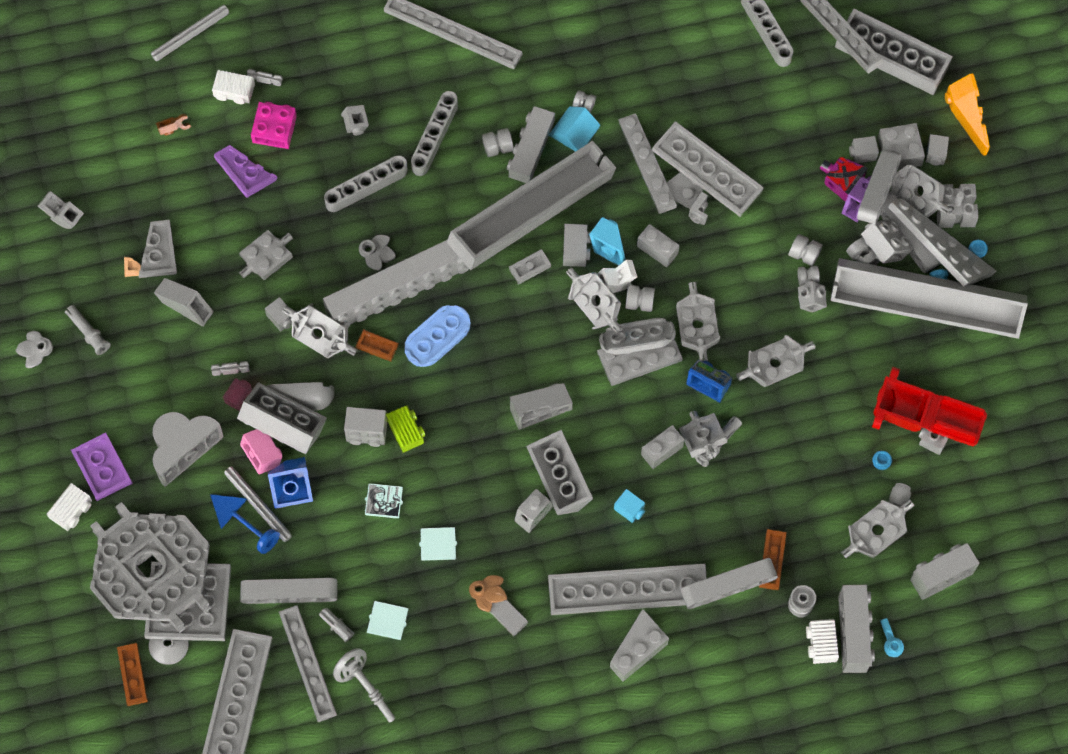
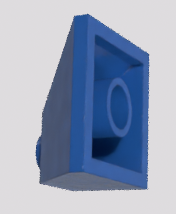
(290, 483)

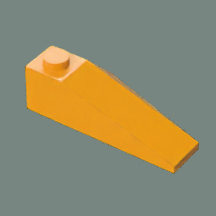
(963, 103)

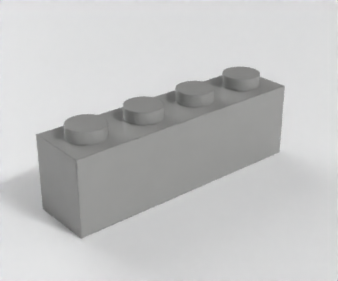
(531, 144)

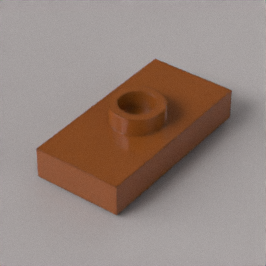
(377, 345)

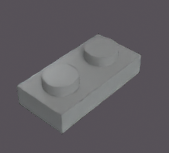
(530, 266)

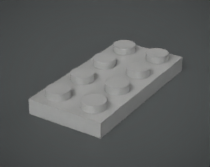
(635, 364)

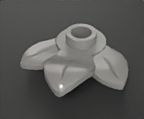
(379, 253)
(32, 348)

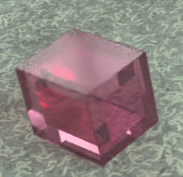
(237, 393)

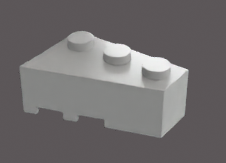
(540, 405)
(638, 647)

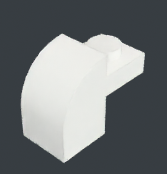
(618, 278)

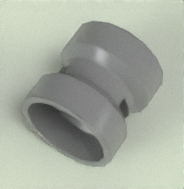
(584, 100)
(809, 274)

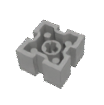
(961, 202)

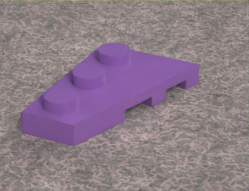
(243, 172)

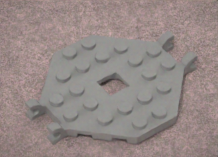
(130, 543)

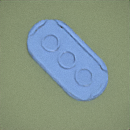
(437, 335)

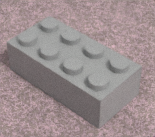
(281, 418)
(854, 629)

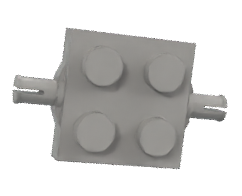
(265, 255)
(703, 435)

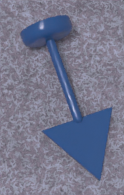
(228, 507)

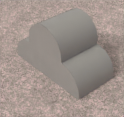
(182, 443)

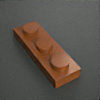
(774, 549)
(132, 674)

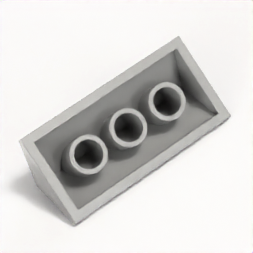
(560, 473)

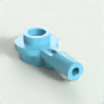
(893, 646)

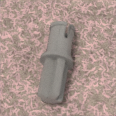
(336, 624)

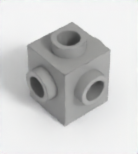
(812, 296)

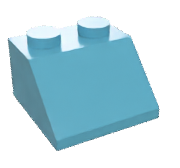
(607, 241)

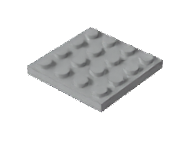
(199, 625)

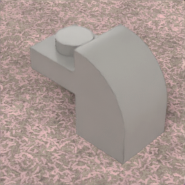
(60, 212)

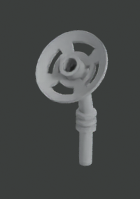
(355, 670)

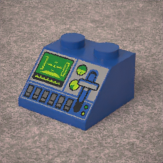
(709, 380)

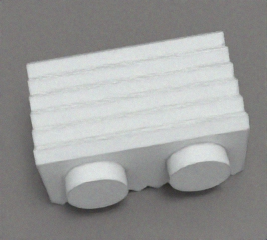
(233, 87)
(70, 507)
(823, 641)

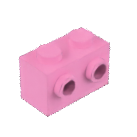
(261, 451)

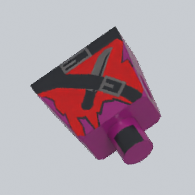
(842, 176)

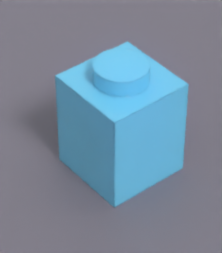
(630, 506)

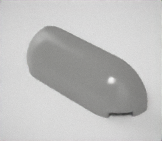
(310, 395)

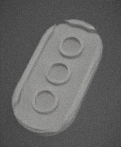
(638, 336)

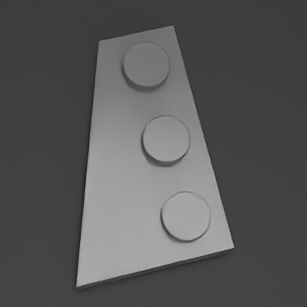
(684, 190)

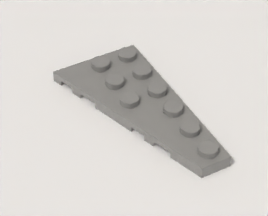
(952, 255)

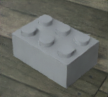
(944, 570)

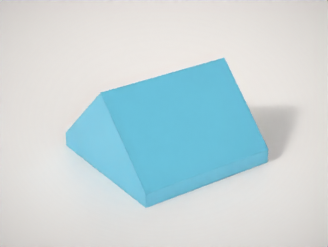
(575, 128)

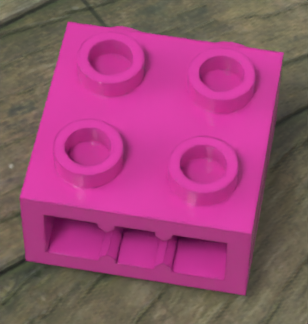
(273, 125)

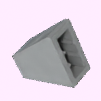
(184, 301)

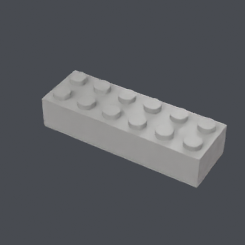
(901, 54)

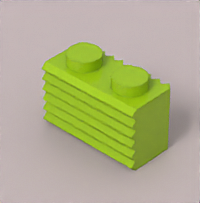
(405, 428)

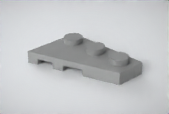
(159, 251)

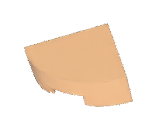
(131, 267)

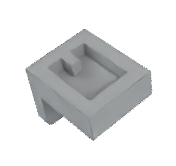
(697, 209)

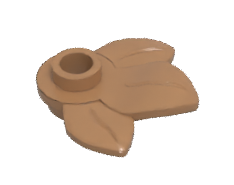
(490, 592)

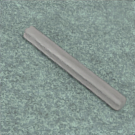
(190, 32)
(257, 503)

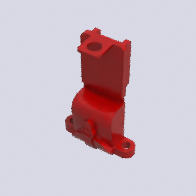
(918, 408)

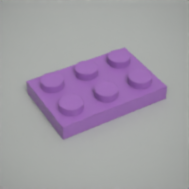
(101, 466)

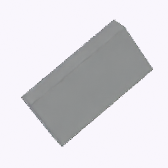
(508, 616)

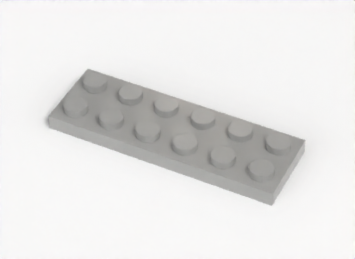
(707, 169)

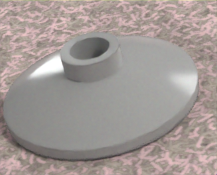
(168, 654)

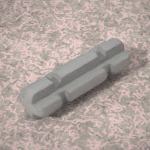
(265, 77)
(230, 368)

